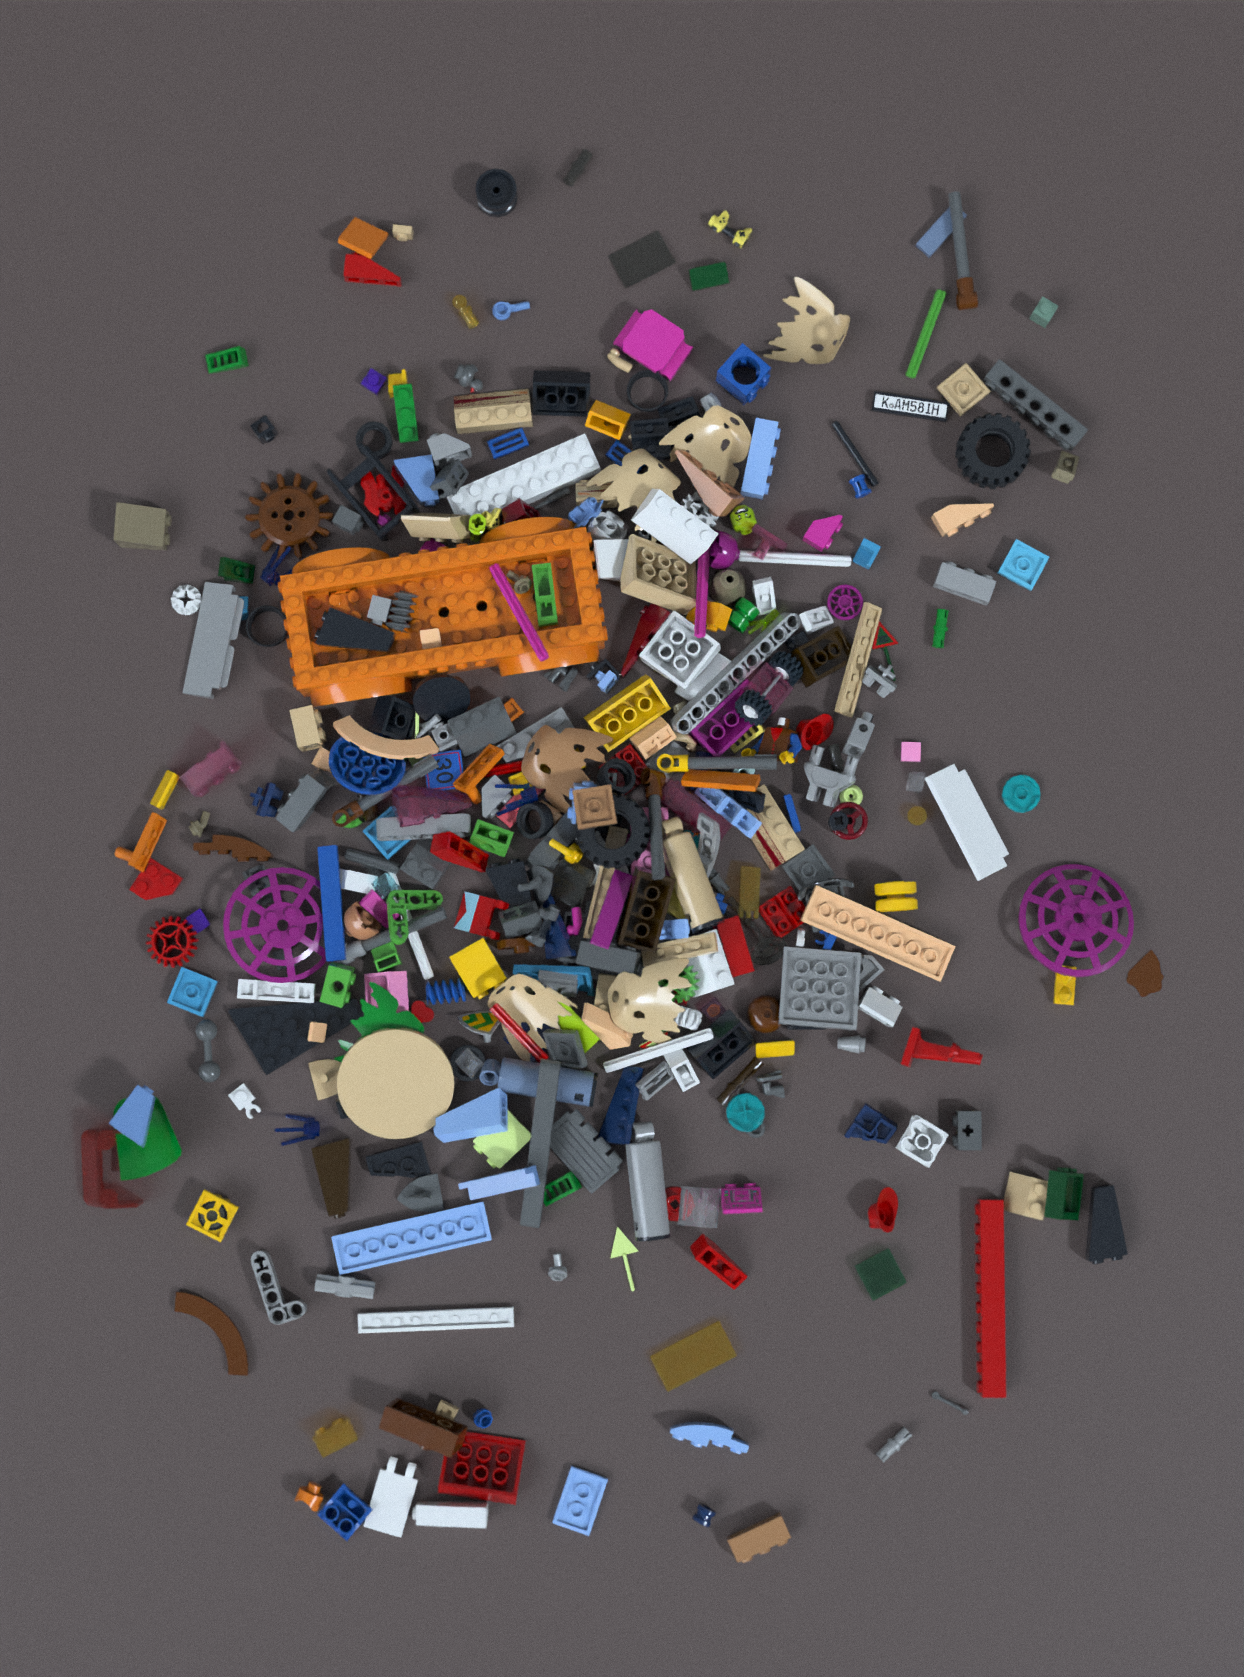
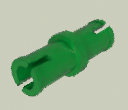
(940, 628)

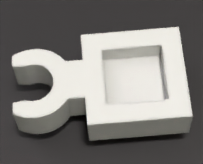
(243, 1098)

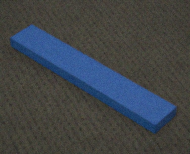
(331, 903)

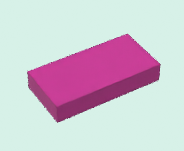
(377, 907)

